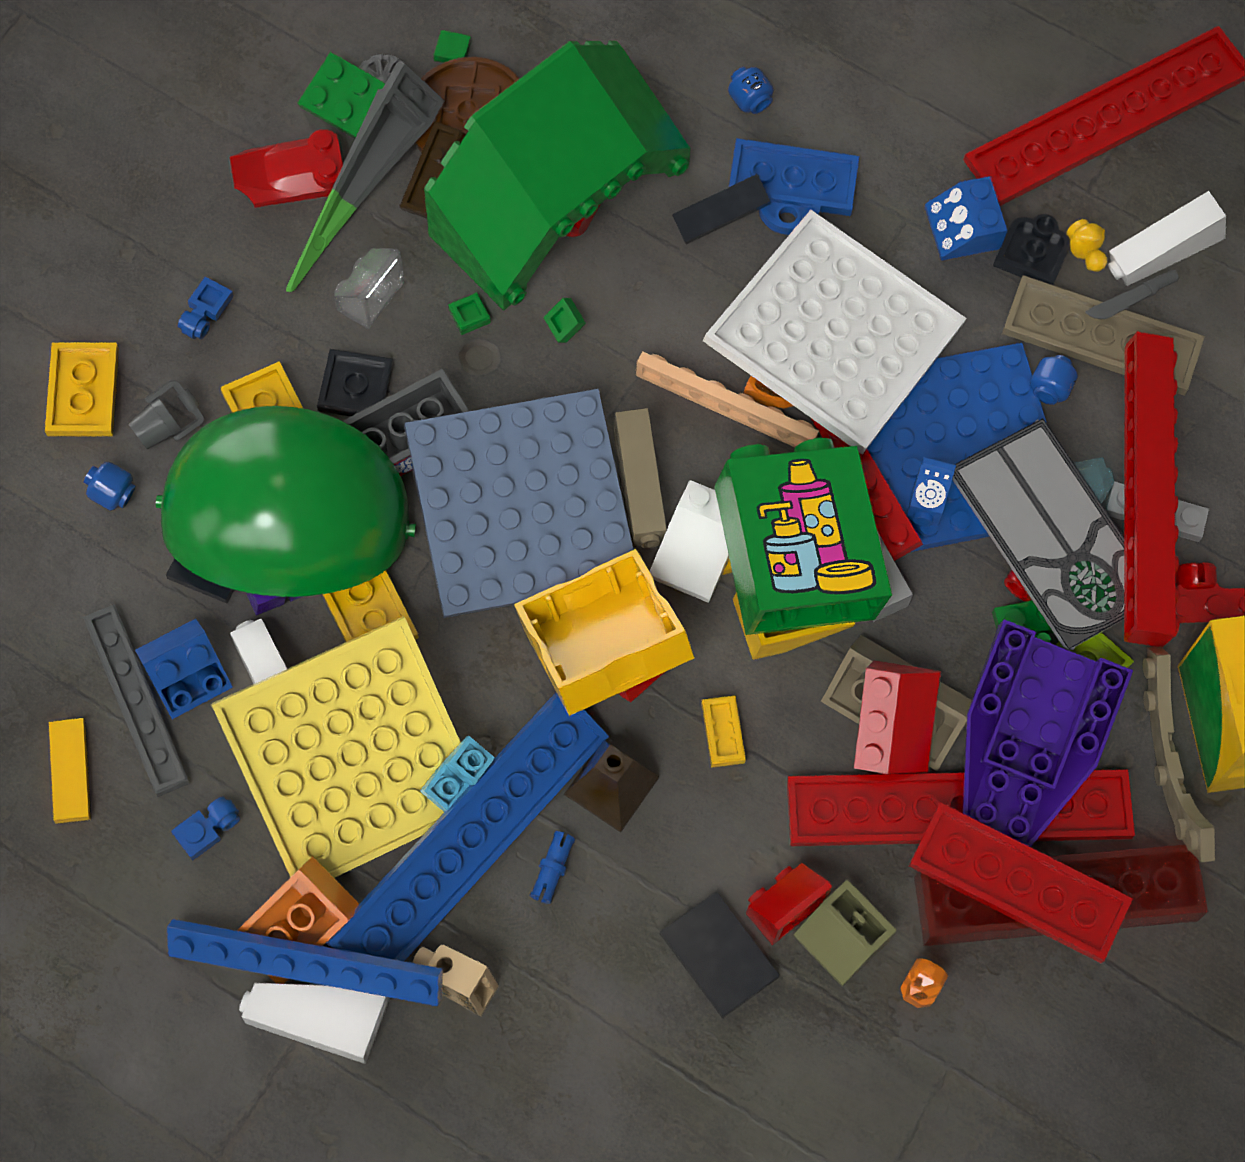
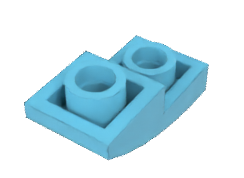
(456, 773)

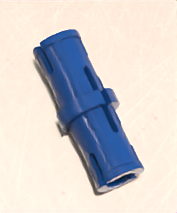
(552, 867)

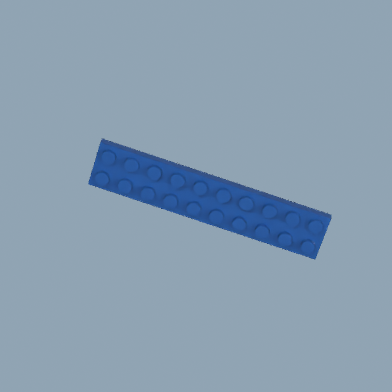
(471, 834)

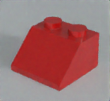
(787, 902)

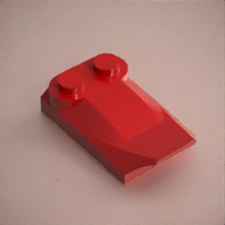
(288, 170)

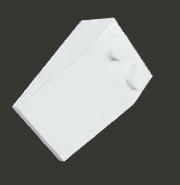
(693, 545)

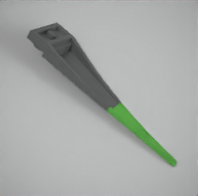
(390, 128)

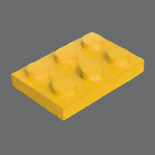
(82, 389)

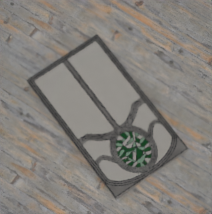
(1049, 530)

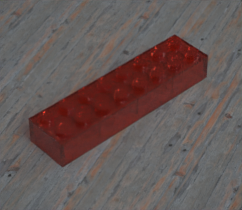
(1160, 880)

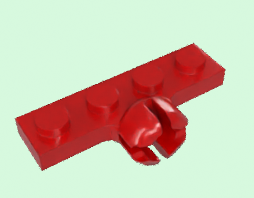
(1203, 598)

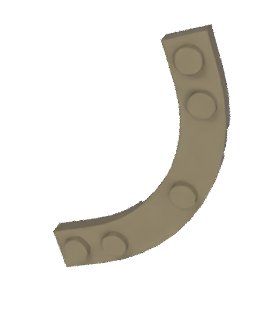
(1188, 821)

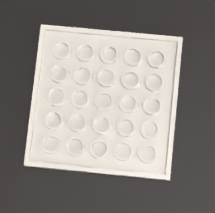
(835, 331)

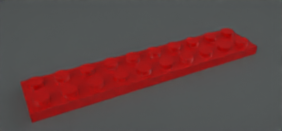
(1108, 115)
(900, 807)

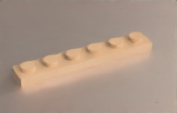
(723, 401)

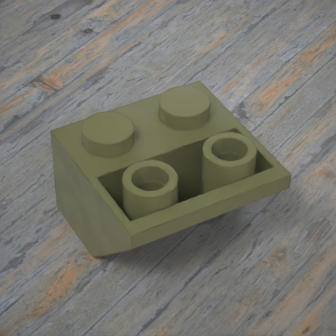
(845, 933)

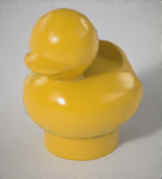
(1085, 244)

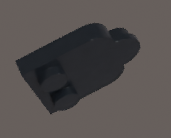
(1034, 248)

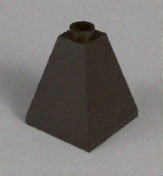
(611, 786)

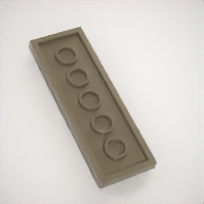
(1058, 322)

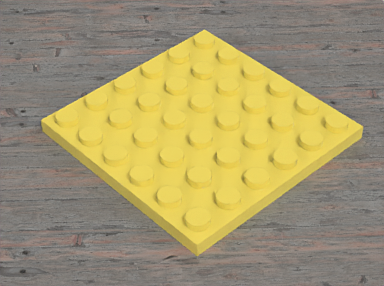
(343, 749)

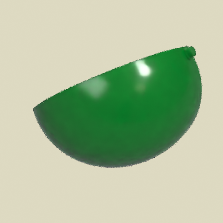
(284, 504)

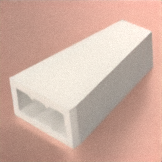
(1169, 240)
(257, 650)
(317, 1015)

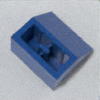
(184, 668)

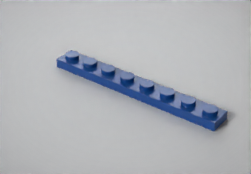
(305, 962)

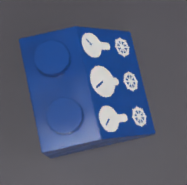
(966, 219)

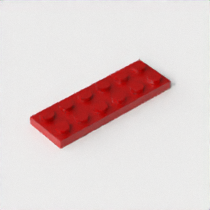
(1021, 882)

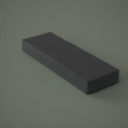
(721, 209)

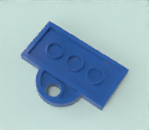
(796, 180)

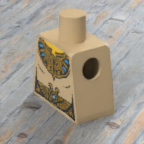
(462, 977)

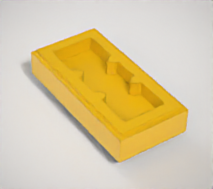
(723, 731)

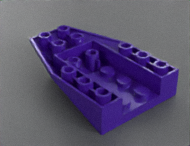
(1035, 730)

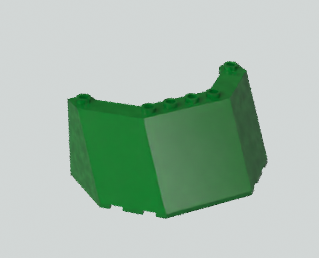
(546, 161)

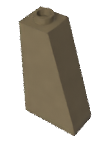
(639, 477)

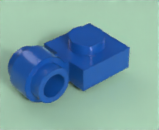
(206, 301)
(198, 833)

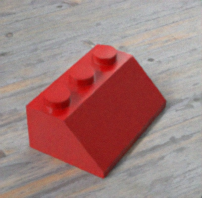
(897, 718)

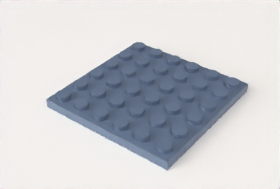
(517, 498)

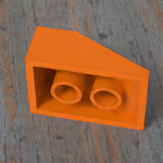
(304, 909)

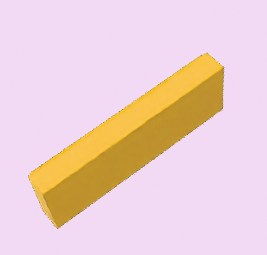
(69, 770)

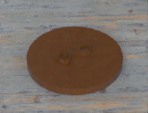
(465, 87)

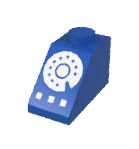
(930, 492)

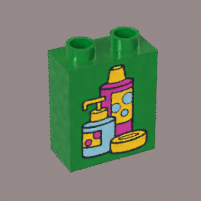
(801, 537)

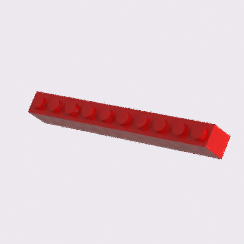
(1150, 491)

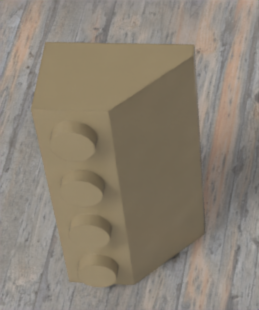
(847, 688)

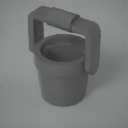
(155, 421)

